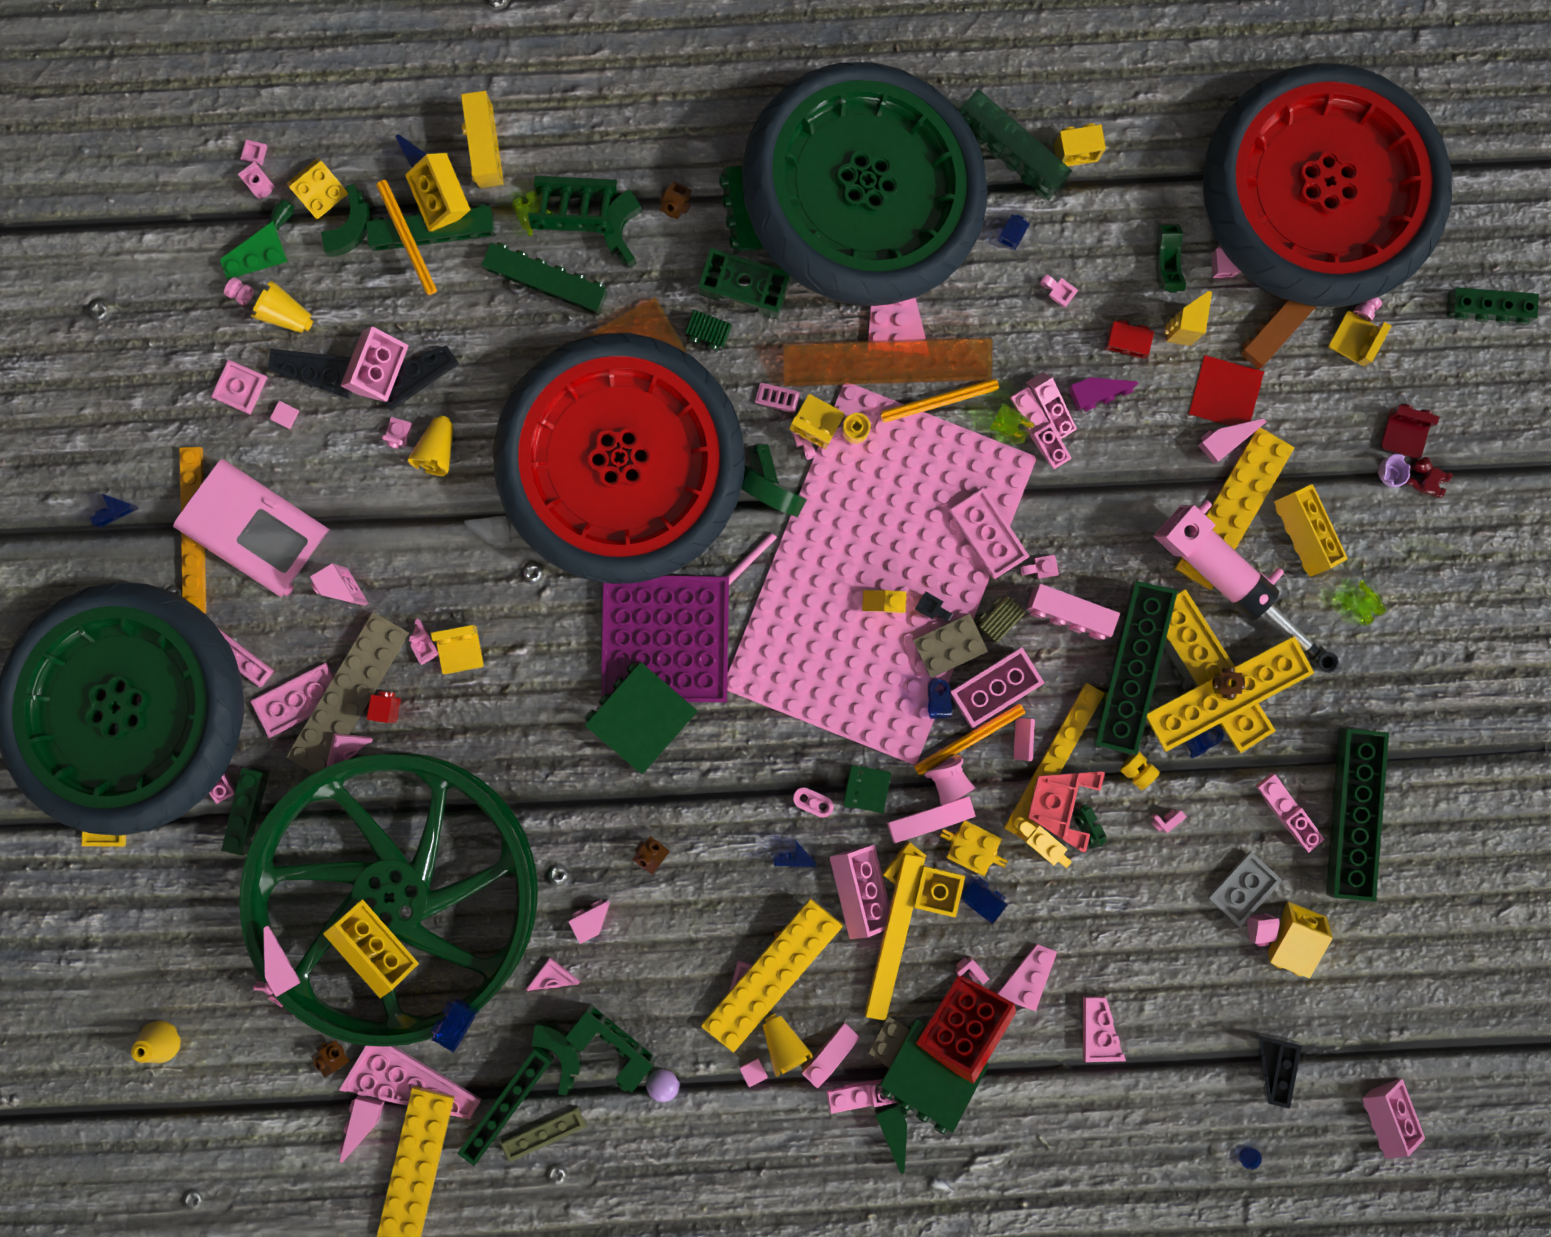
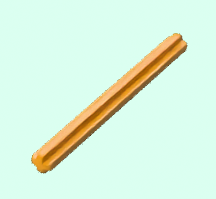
(406, 237)
(939, 400)
(969, 739)

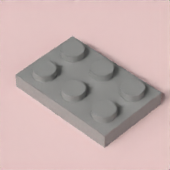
(1244, 888)

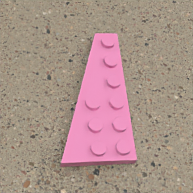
(393, 1073)

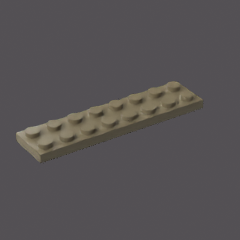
(349, 691)

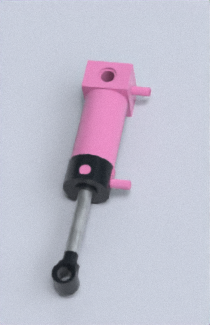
(1191, 536)

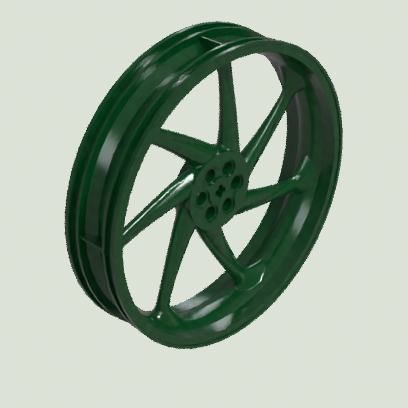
(262, 876)

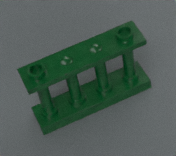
(574, 187)

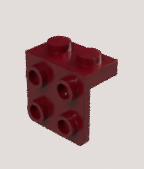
(1407, 430)

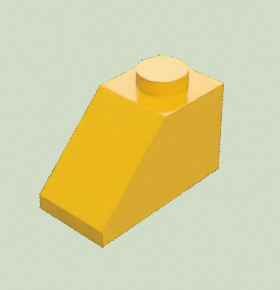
(884, 601)

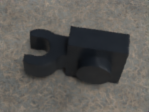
(931, 606)

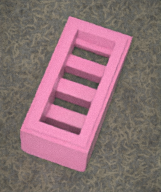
(788, 392)

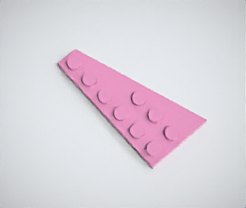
(896, 322)

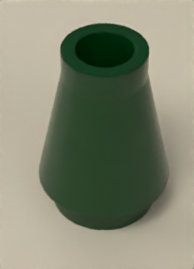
(281, 212)

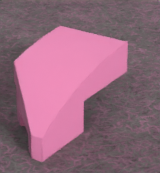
(422, 644)

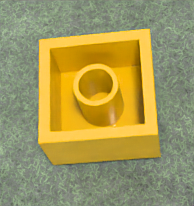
(1080, 144)
(939, 891)

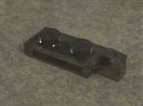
(1178, 667)

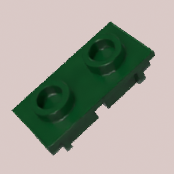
(763, 462)
(1083, 819)

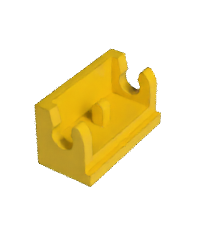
(892, 870)

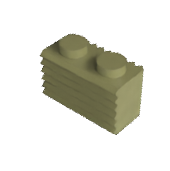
(1001, 618)

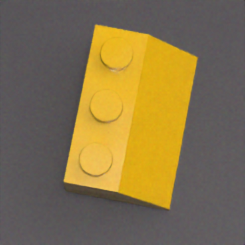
(437, 191)
(1189, 322)

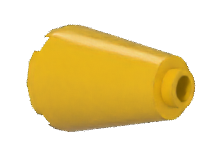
(281, 310)
(434, 447)
(156, 1043)
(784, 1045)

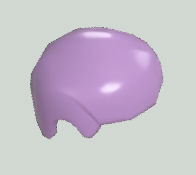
(1394, 471)
(662, 1085)

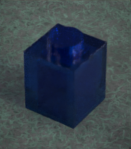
(1014, 231)

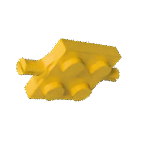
(973, 848)

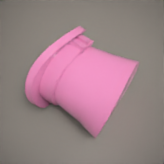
(950, 780)

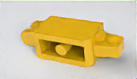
(1041, 841)

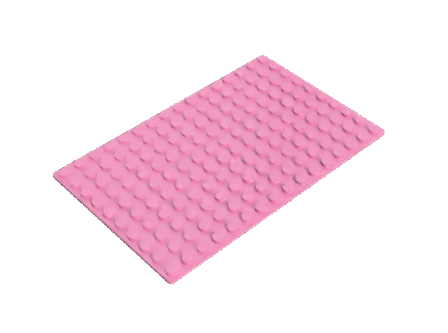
(873, 524)

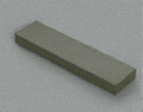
(543, 1134)

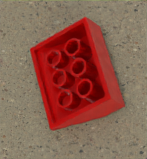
(967, 1027)

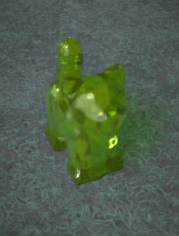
(523, 210)
(1007, 423)
(1363, 607)

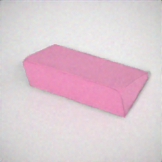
(1024, 739)

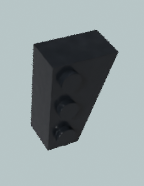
(1279, 1067)

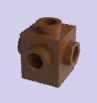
(675, 200)
(1221, 680)
(650, 854)
(329, 1058)

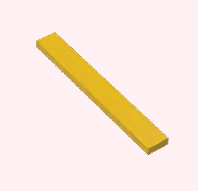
(894, 936)

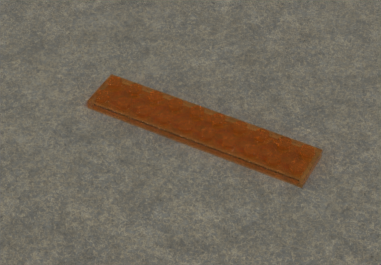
(887, 361)

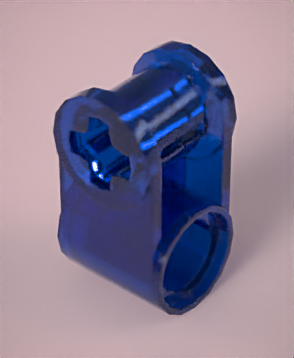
(939, 702)
(1201, 742)

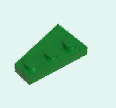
(255, 253)

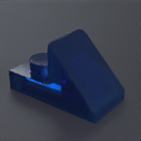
(117, 510)
(801, 858)

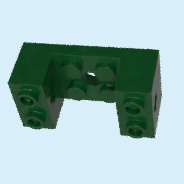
(764, 292)
(639, 1060)

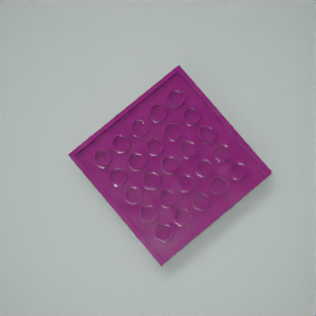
(674, 629)

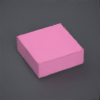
(253, 152)
(284, 415)
(753, 1072)

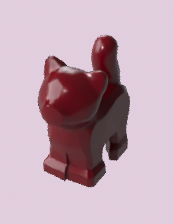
(1430, 481)

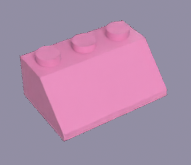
(374, 364)
(338, 583)
(1393, 1119)

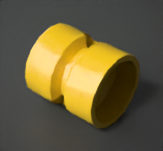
(856, 428)
(1143, 777)

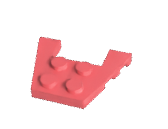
(1055, 800)

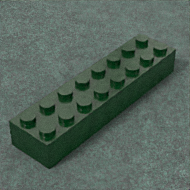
(1135, 667)
(1357, 814)

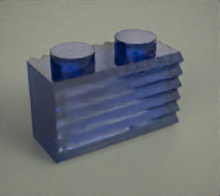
(983, 900)
(454, 1024)

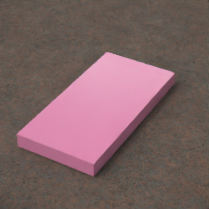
(988, 533)
(292, 701)

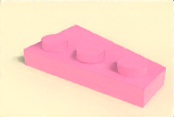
(1029, 979)
(1099, 1034)

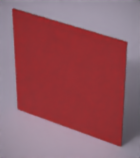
(1226, 392)

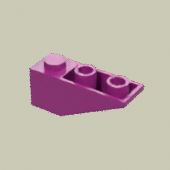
(1095, 390)

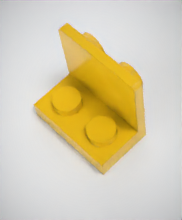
(317, 188)
(1358, 338)
(817, 421)
(458, 649)

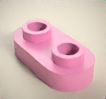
(813, 802)

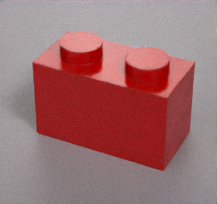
(1129, 339)
(384, 707)

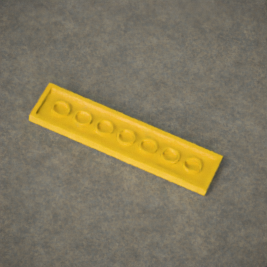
(1243, 493)
(1204, 657)
(1202, 709)
(771, 975)
(416, 1163)

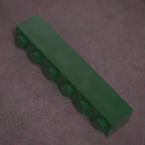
(475, 224)
(545, 278)
(505, 1105)

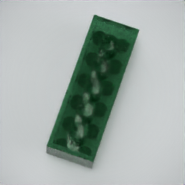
(1014, 145)

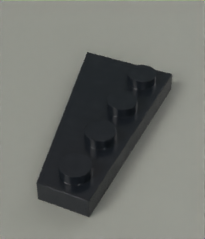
(312, 369)
(420, 373)

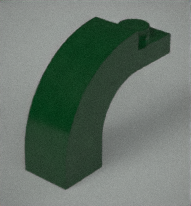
(621, 211)
(354, 231)
(1169, 258)
(772, 493)
(553, 1038)

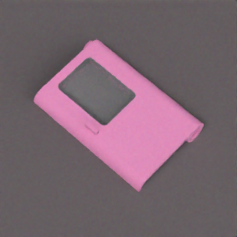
(237, 526)

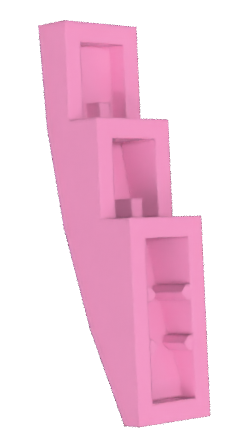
(931, 819)

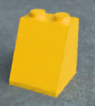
(1300, 940)

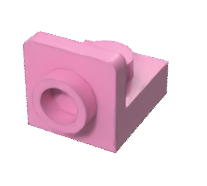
(397, 433)
(1171, 820)
(975, 970)

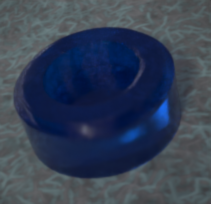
(1250, 1158)

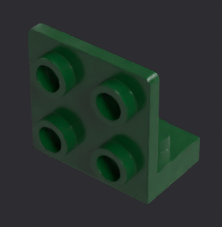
(866, 788)

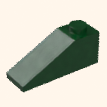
(894, 1128)

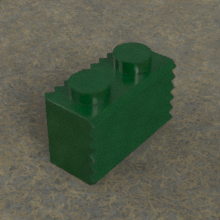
(707, 330)

